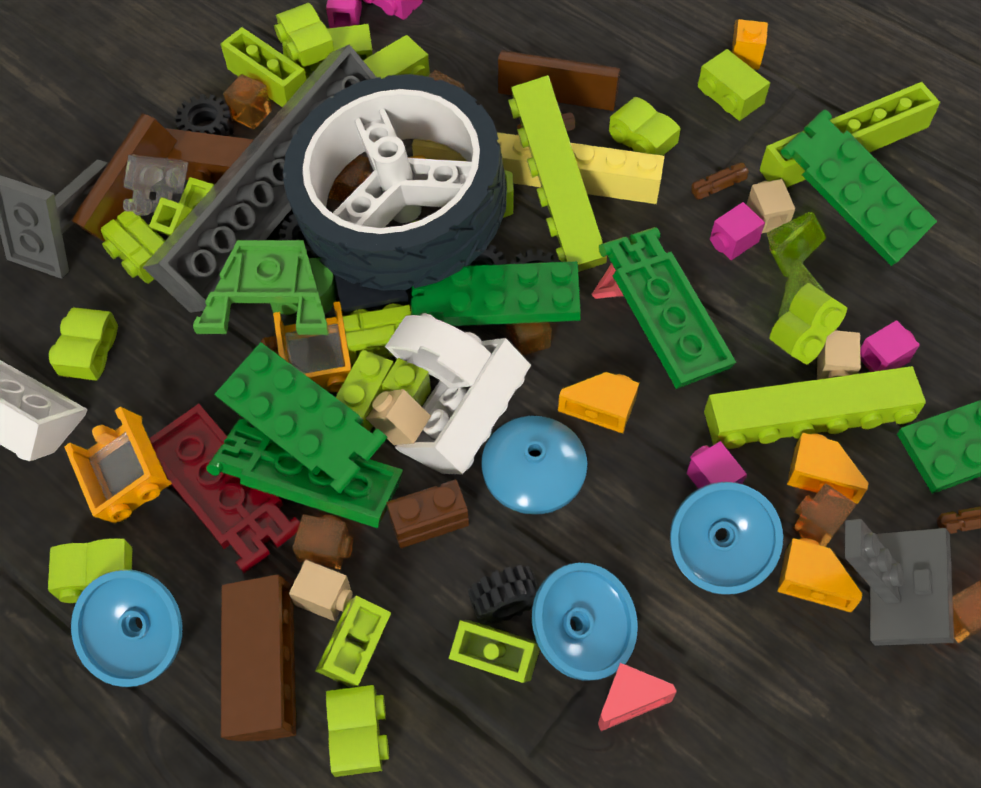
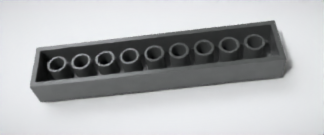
(251, 193)

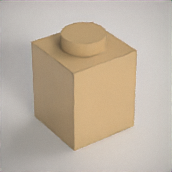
(771, 203)
(839, 355)
(398, 416)
(321, 590)

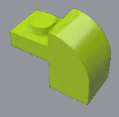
(171, 214)

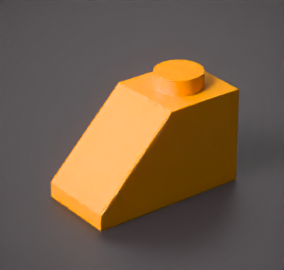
(750, 41)
(601, 400)
(825, 461)
(817, 576)

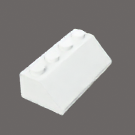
(33, 415)
(465, 415)

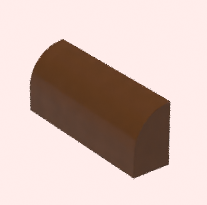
(571, 80)
(108, 194)
(257, 660)

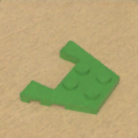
(265, 274)

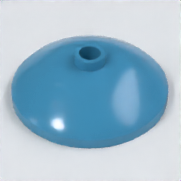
(531, 482)
(745, 554)
(602, 618)
(107, 630)

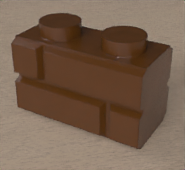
(428, 513)

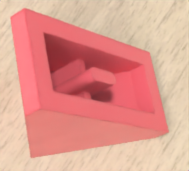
(633, 695)

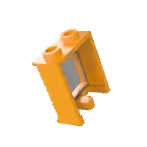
(319, 357)
(119, 469)

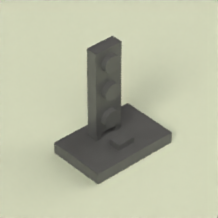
(36, 219)
(907, 583)

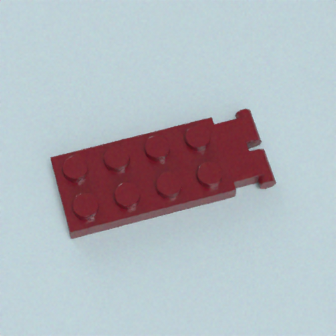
(228, 509)

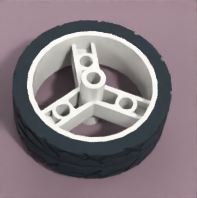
(376, 119)

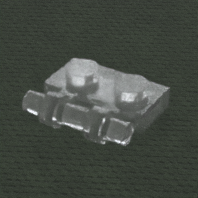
(154, 175)

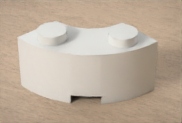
(440, 349)

